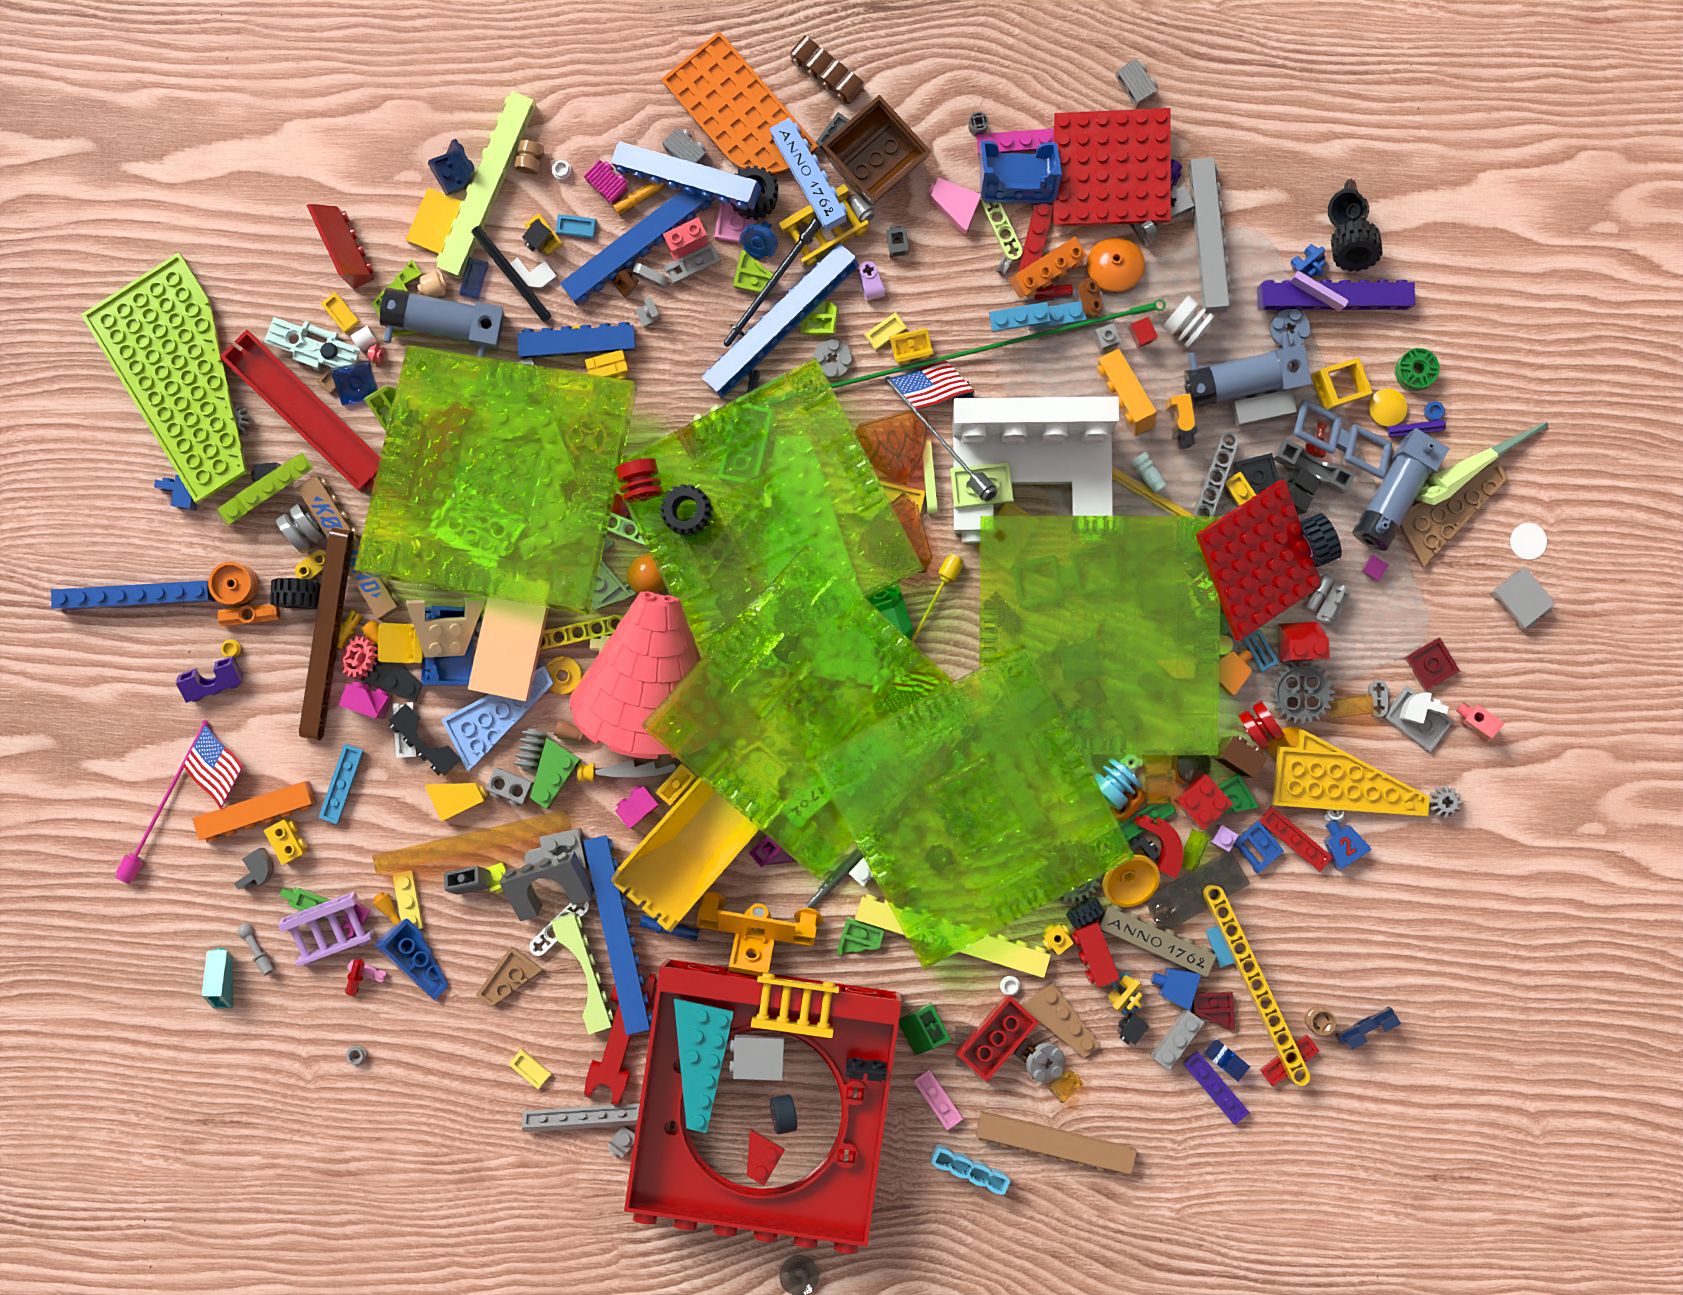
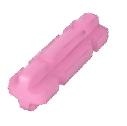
(371, 972)

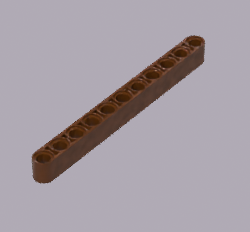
(326, 634)

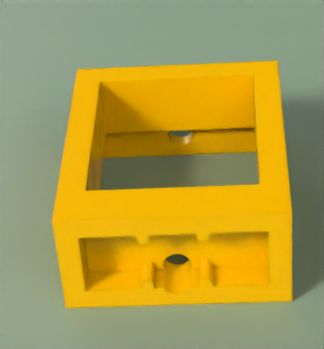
(1326, 389)

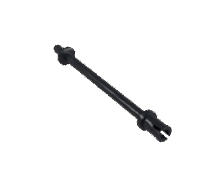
(804, 238)

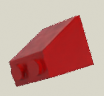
(1302, 642)

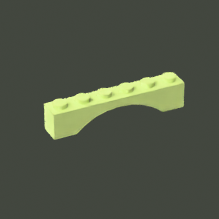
(569, 934)

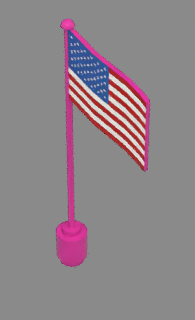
(211, 767)

